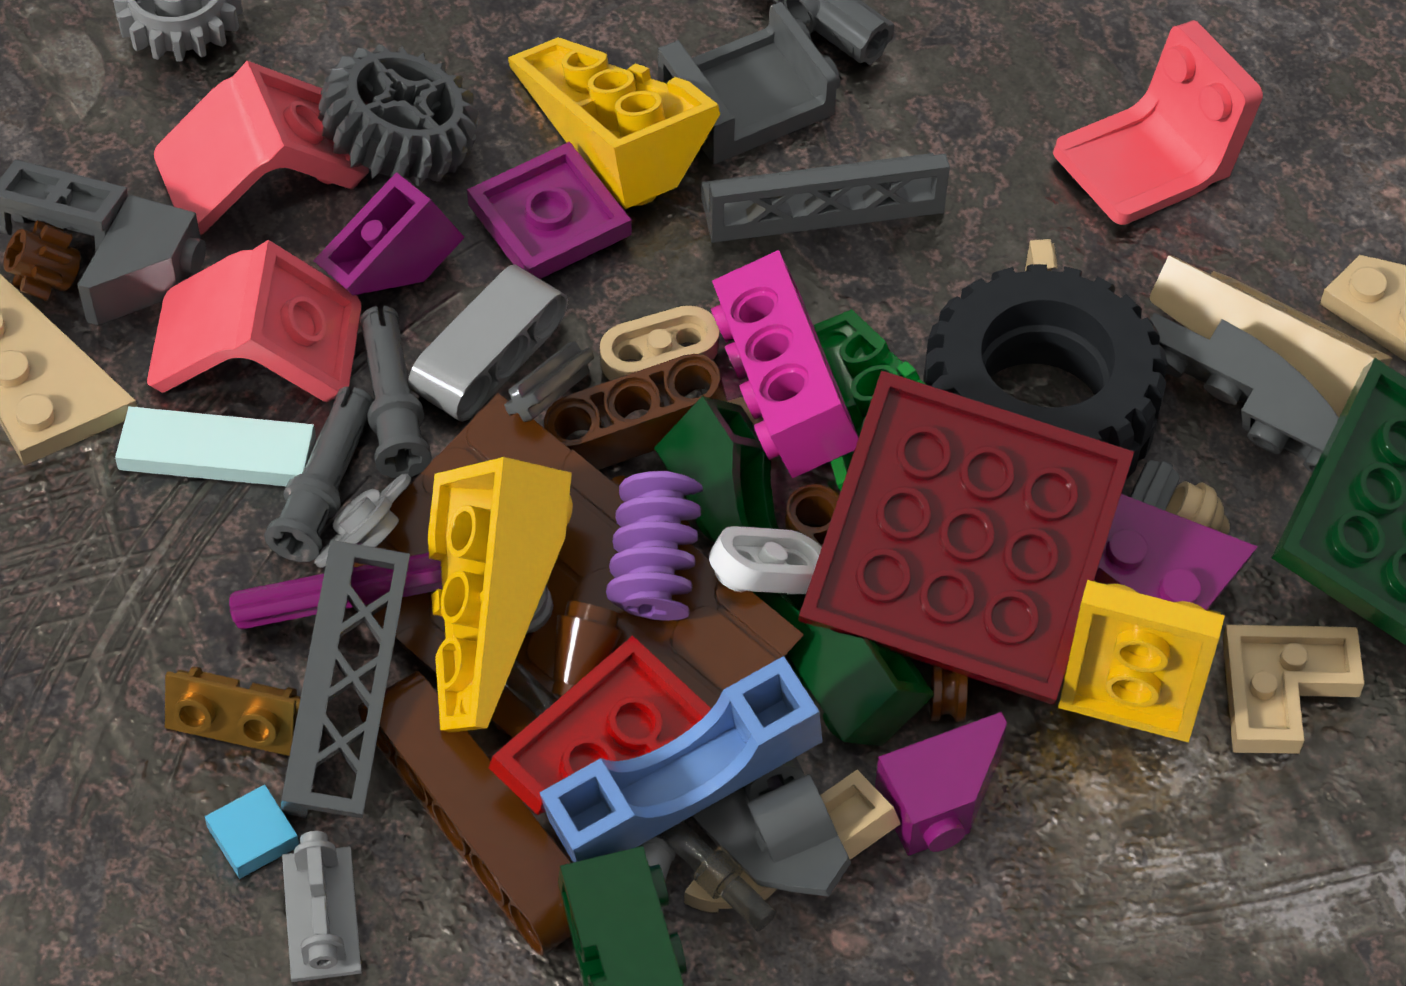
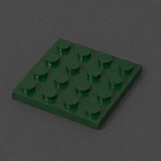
(1353, 510)

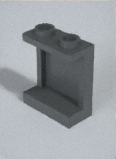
(761, 83)

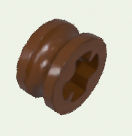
(949, 694)

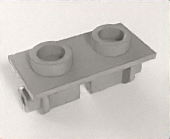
(320, 909)

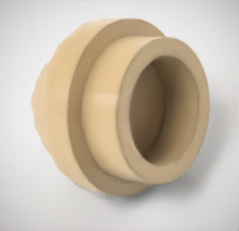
(1199, 505)

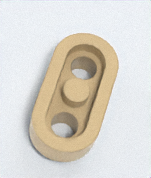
(658, 340)

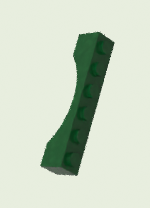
(856, 681)

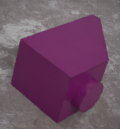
(390, 241)
(941, 783)

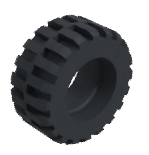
(1060, 324)

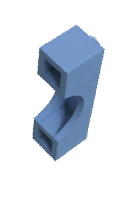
(742, 738)

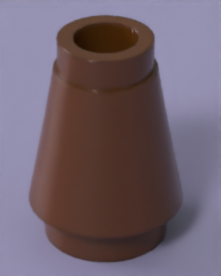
(582, 642)

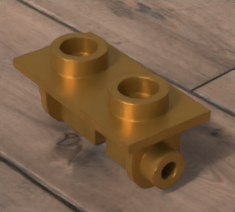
(226, 712)

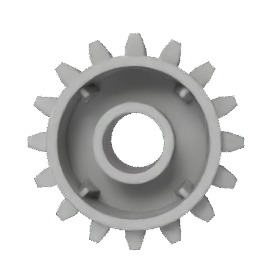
(177, 24)

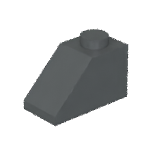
(140, 259)

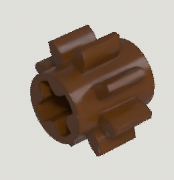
(41, 260)

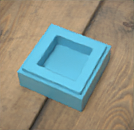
(252, 831)

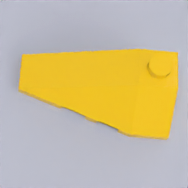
(620, 120)
(497, 544)

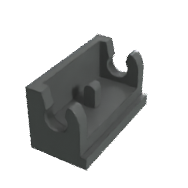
(58, 200)

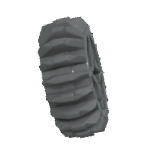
(398, 114)

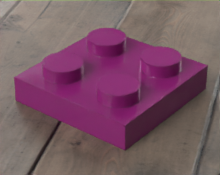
(549, 211)

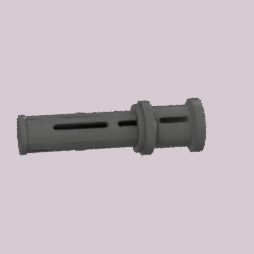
(395, 411)
(314, 494)

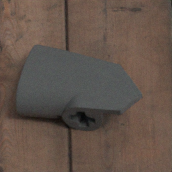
(779, 832)

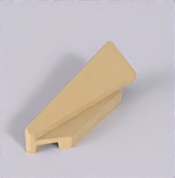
(1314, 349)

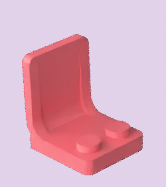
(241, 133)
(1173, 138)
(262, 310)

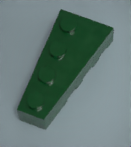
(619, 921)

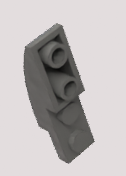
(1280, 403)

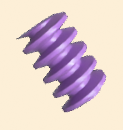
(650, 544)

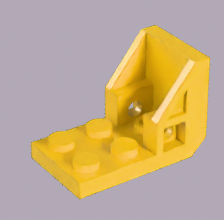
(1140, 660)

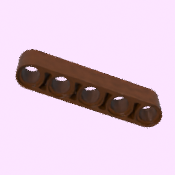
(475, 811)

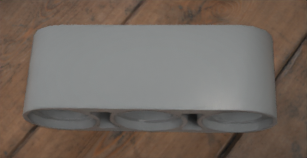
(487, 342)

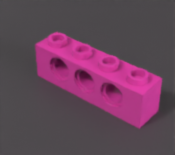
(784, 366)

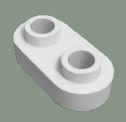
(764, 560)

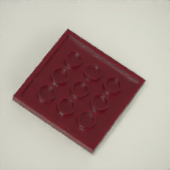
(966, 536)

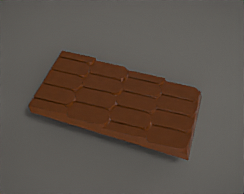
(710, 650)

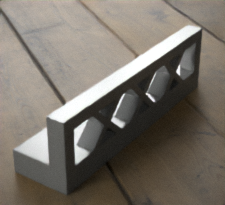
(825, 197)
(318, 679)

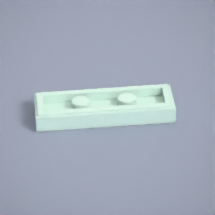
(214, 446)

